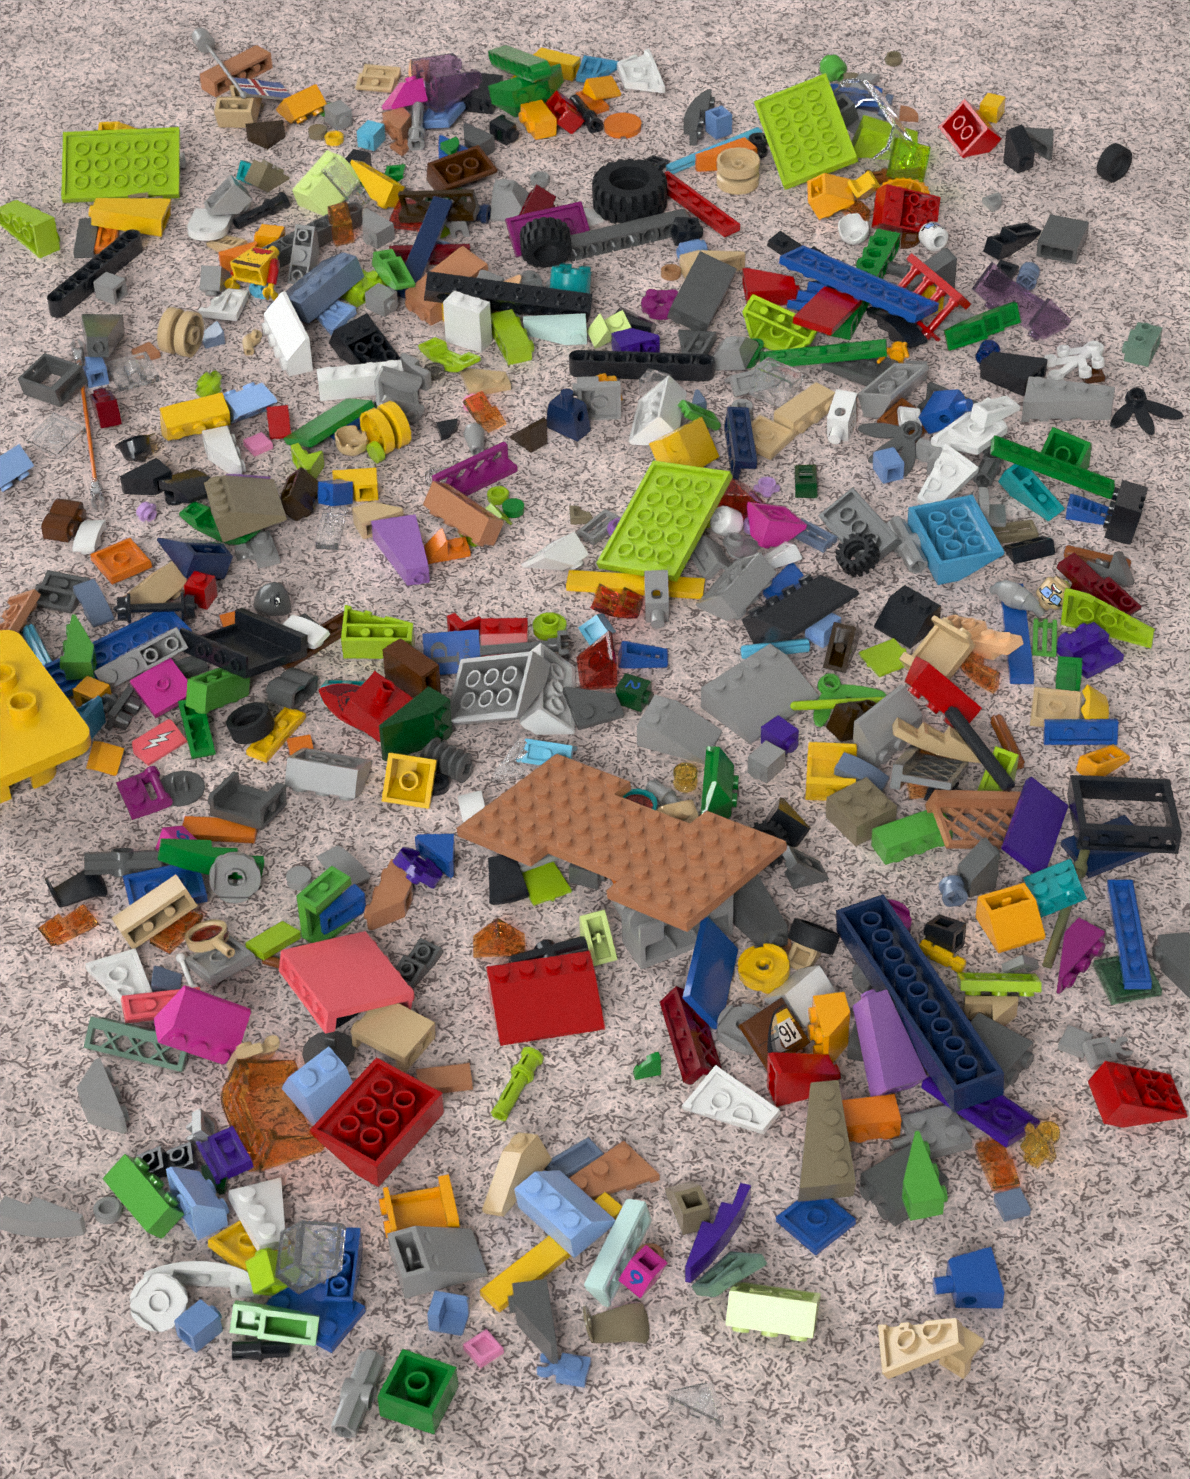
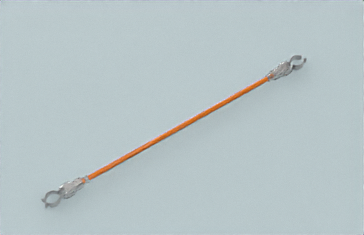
(96, 490)

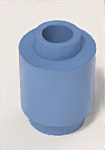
(690, 246)

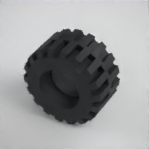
(545, 242)

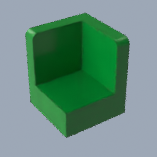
(1069, 673)

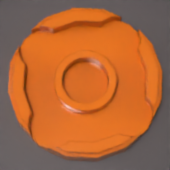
(622, 125)

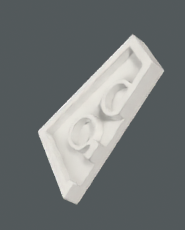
(948, 476)
(120, 974)
(731, 1102)
(260, 1212)

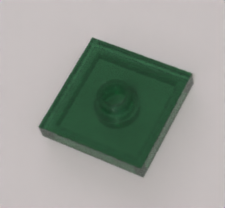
(1111, 979)

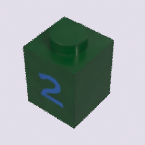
(634, 692)

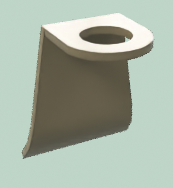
(619, 1324)

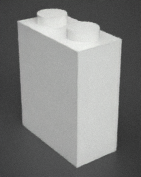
(467, 321)

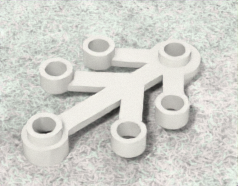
(1092, 350)

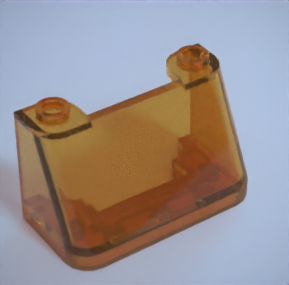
(264, 1115)

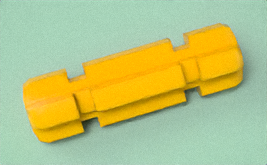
(942, 956)

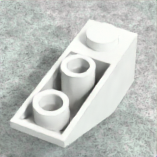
(222, 451)

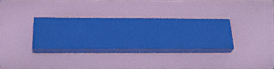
(1020, 660)
(1129, 934)

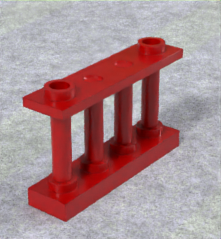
(942, 289)

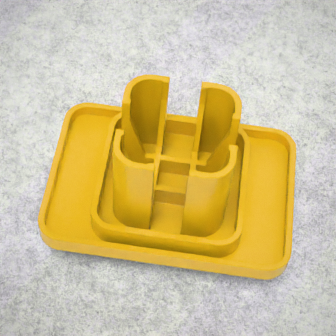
(35, 719)

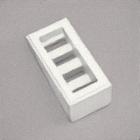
(992, 411)
(783, 555)

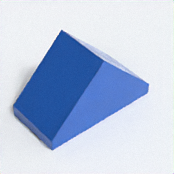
(439, 849)

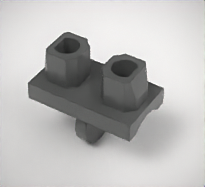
(116, 708)

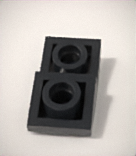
(180, 1157)

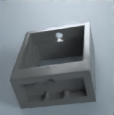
(71, 380)

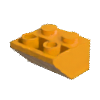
(829, 194)
(1010, 917)
(829, 1024)

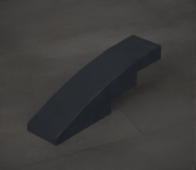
(897, 327)

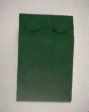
(416, 724)

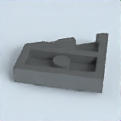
(696, 341)
(592, 707)

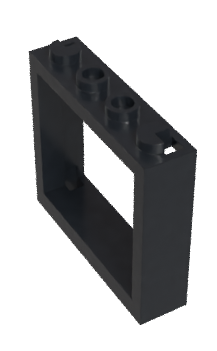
(1123, 837)

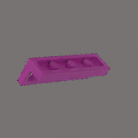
(483, 476)

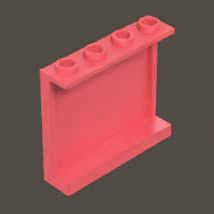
(343, 978)

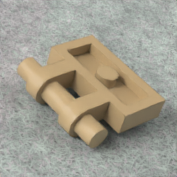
(255, 1051)

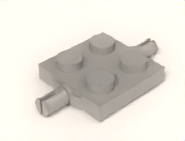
(939, 1127)

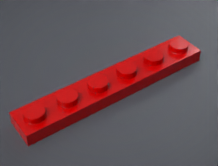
(700, 206)

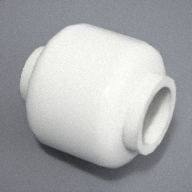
(726, 520)

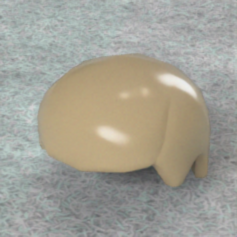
(350, 440)

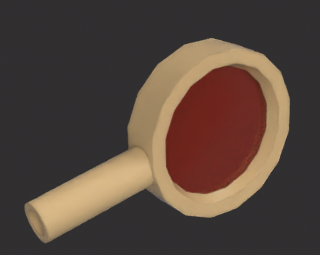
(209, 936)

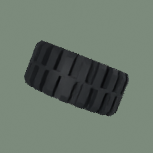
(629, 190)

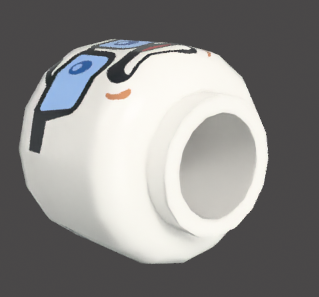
(933, 236)

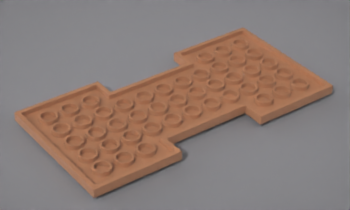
(658, 861)

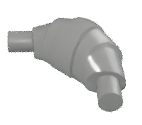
(1016, 597)

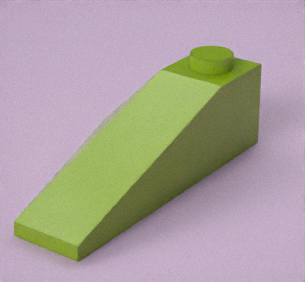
(1085, 608)

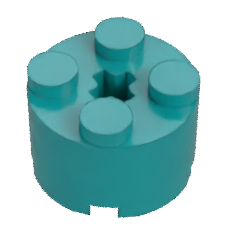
(571, 279)

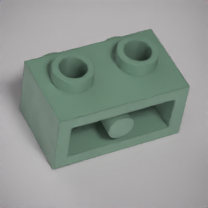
(1142, 344)

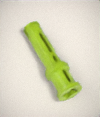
(520, 1076)

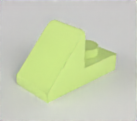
(601, 328)

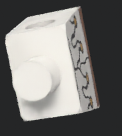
(840, 426)

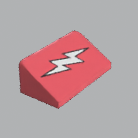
(158, 742)

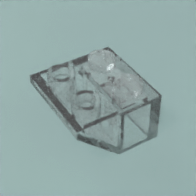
(310, 1253)

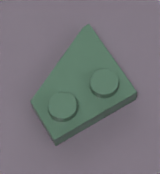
(727, 1272)

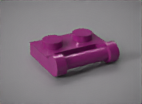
(136, 796)

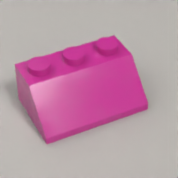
(202, 1024)

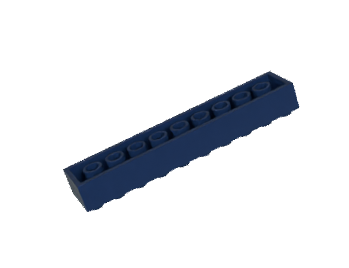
(932, 1018)

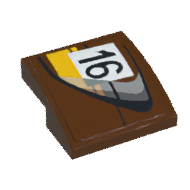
(774, 1031)

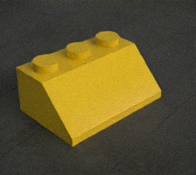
(194, 416)

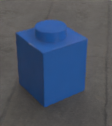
(335, 492)

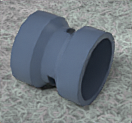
(1028, 275)

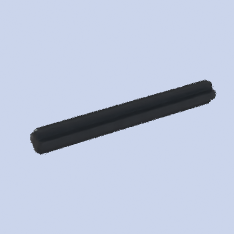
(979, 749)

